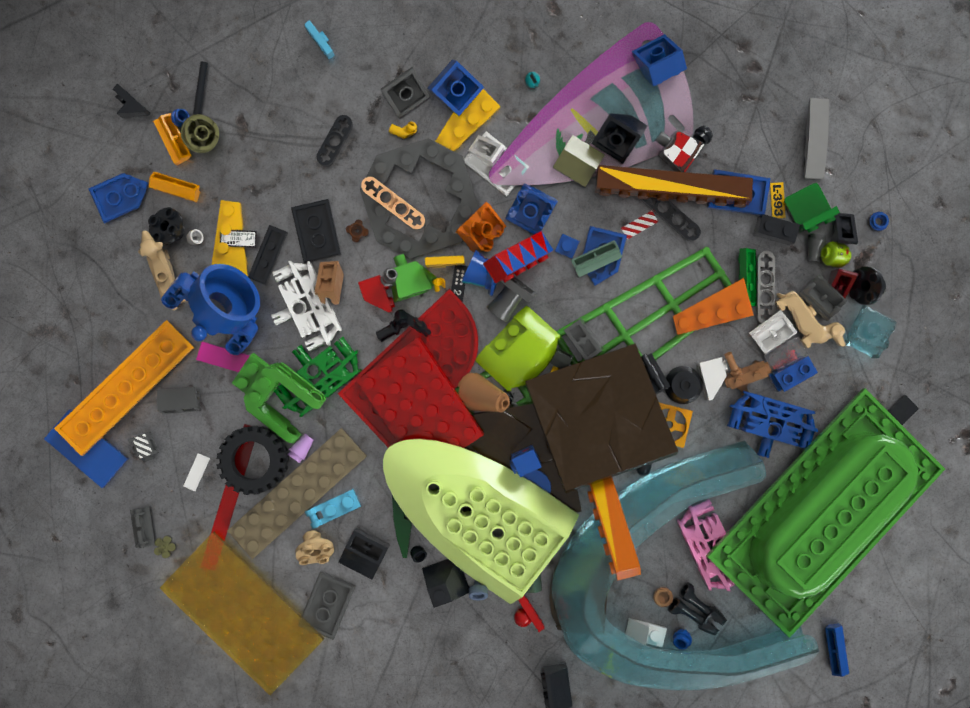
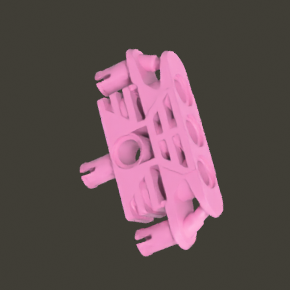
(698, 544)

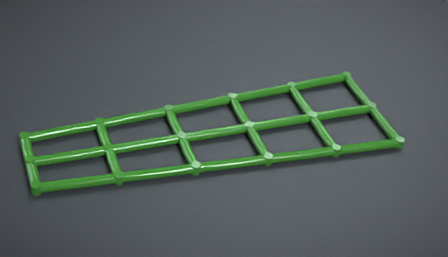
(625, 335)

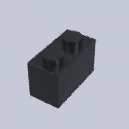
(776, 229)

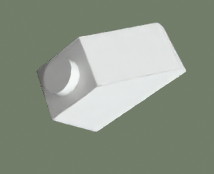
(712, 375)

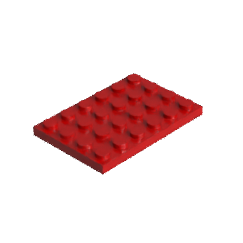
(419, 398)

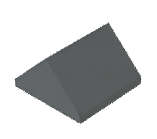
(405, 92)

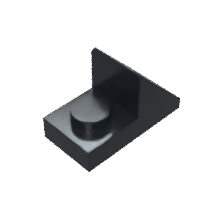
(131, 106)
(845, 229)

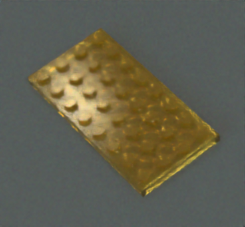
(242, 613)

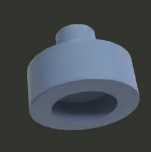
(478, 592)

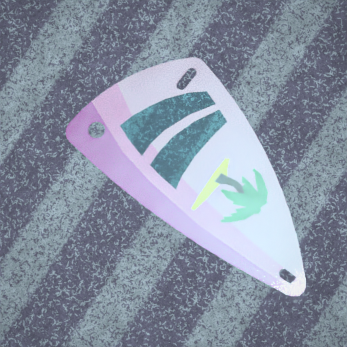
(580, 109)

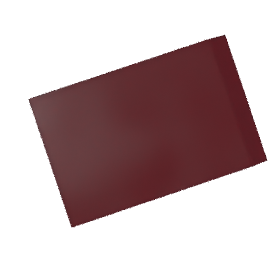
(842, 280)

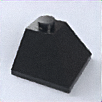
(619, 135)
(445, 582)

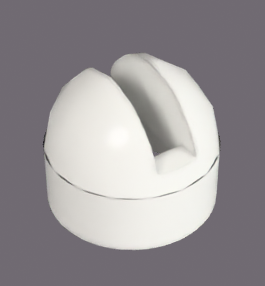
(194, 233)

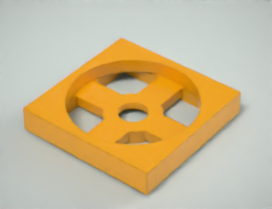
(677, 426)

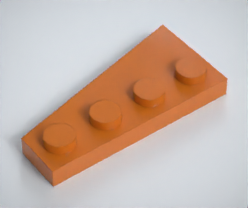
(722, 307)

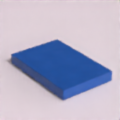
(759, 195)

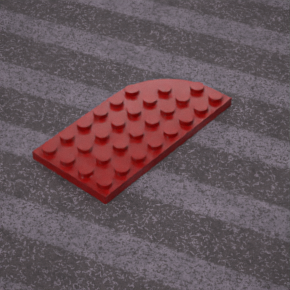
(451, 344)

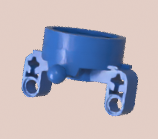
(231, 290)

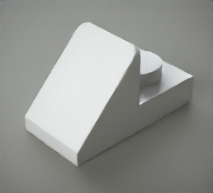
(646, 632)

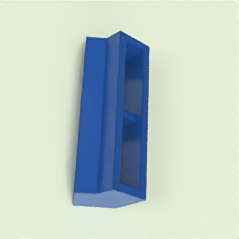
(840, 649)

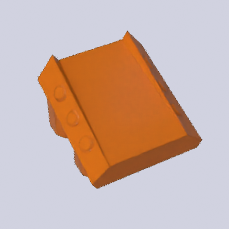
(481, 229)

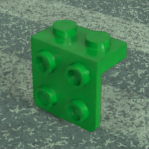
(810, 208)

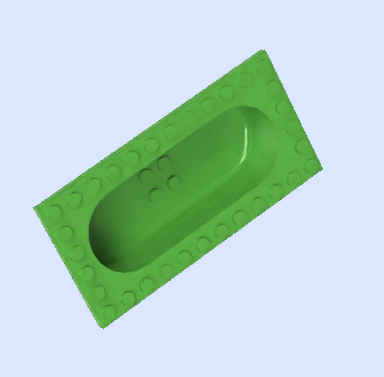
(825, 512)

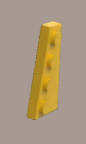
(462, 127)
(229, 219)

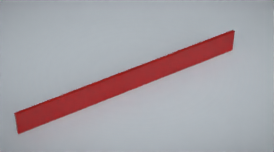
(229, 496)

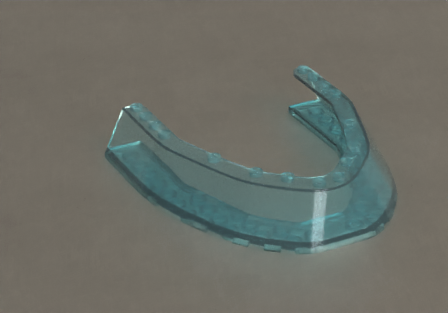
(585, 579)

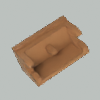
(329, 281)

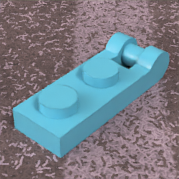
(334, 508)

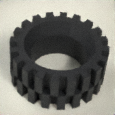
(276, 452)

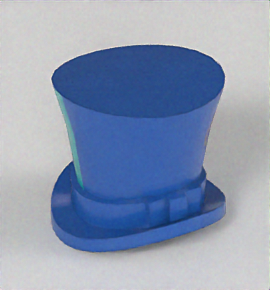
(478, 274)

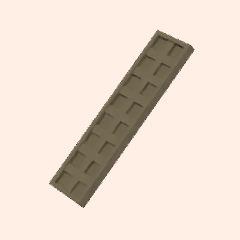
(297, 493)

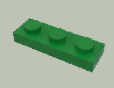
(747, 262)

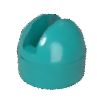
(528, 81)

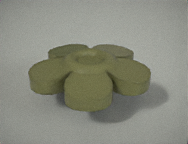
(164, 547)

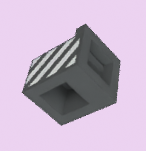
(144, 446)

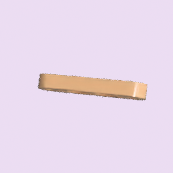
(395, 199)

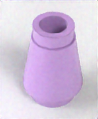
(300, 448)

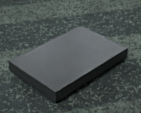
(328, 604)

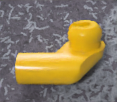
(404, 132)

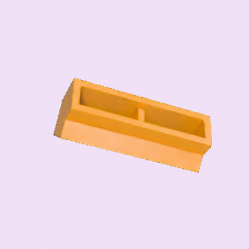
(172, 139)
(174, 186)

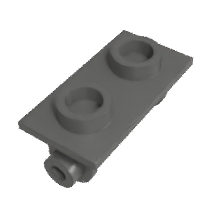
(142, 527)

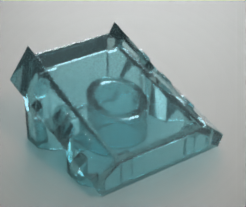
(871, 332)

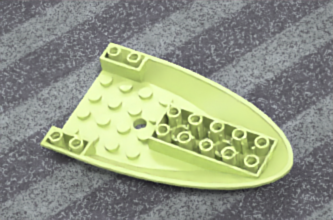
(529, 516)

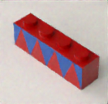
(518, 257)

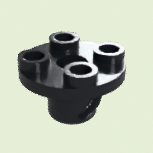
(166, 226)
(868, 286)

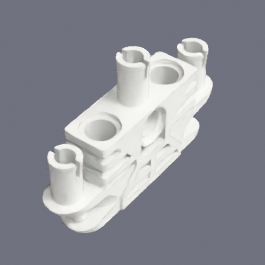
(293, 295)

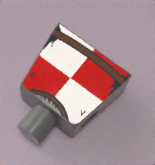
(679, 150)

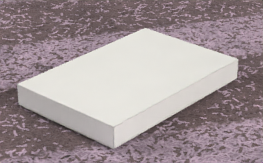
(483, 169)

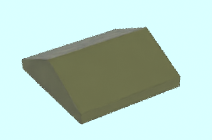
(578, 161)

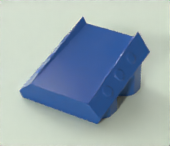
(531, 209)

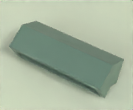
(596, 258)

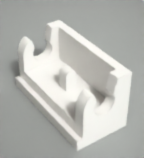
(762, 333)

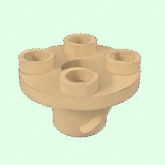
(314, 549)

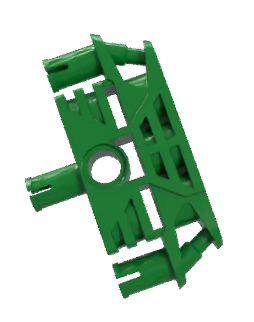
(324, 362)

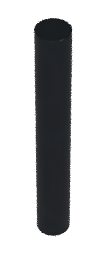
(200, 88)

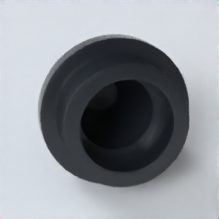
(703, 134)

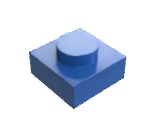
(567, 246)

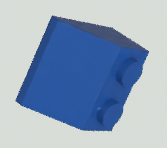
(660, 60)
(455, 87)

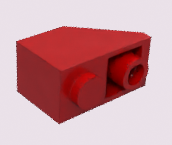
(376, 294)

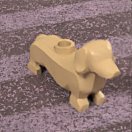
(158, 262)
(806, 322)

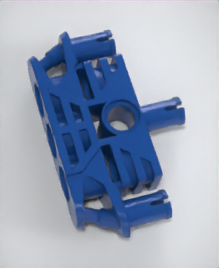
(772, 408)

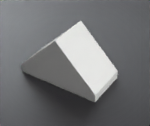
(486, 150)

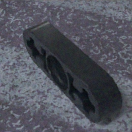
(346, 131)

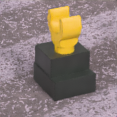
(560, 360)

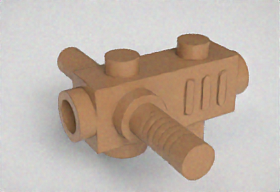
(741, 377)

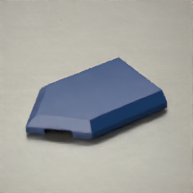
(118, 196)
(596, 238)

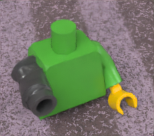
(409, 279)

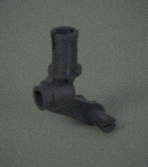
(402, 320)

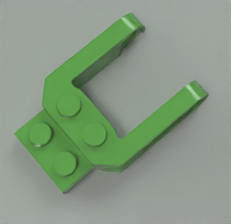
(258, 383)

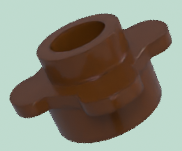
(352, 230)

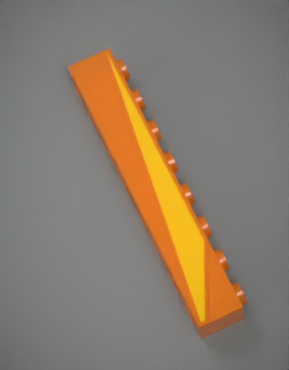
(614, 529)

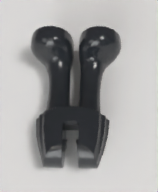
(679, 607)

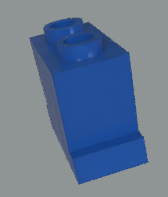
(792, 374)

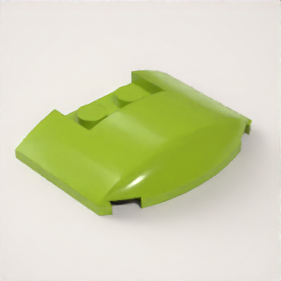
(519, 350)

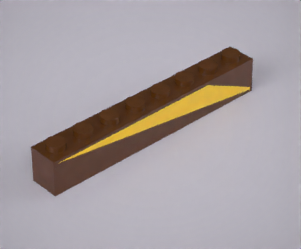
(674, 185)

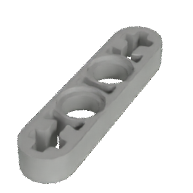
(767, 288)

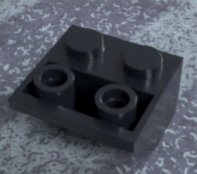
(363, 553)
(556, 681)

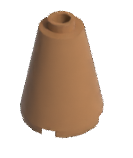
(481, 394)

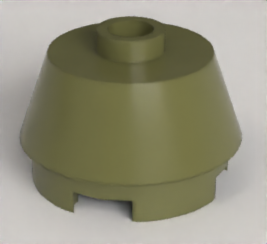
(200, 133)

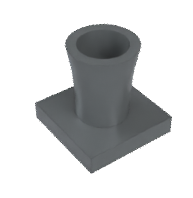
(509, 298)

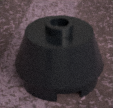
(684, 385)

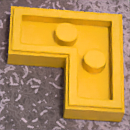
(443, 261)

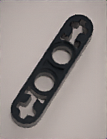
(667, 217)

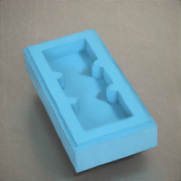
(320, 39)

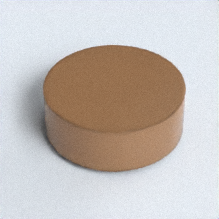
(662, 597)

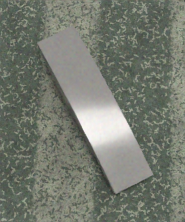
(816, 138)

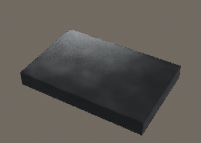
(316, 231)

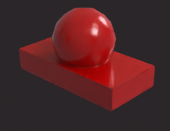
(527, 614)

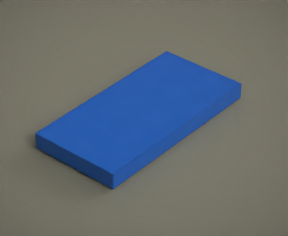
(98, 463)

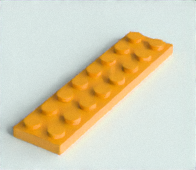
(124, 388)

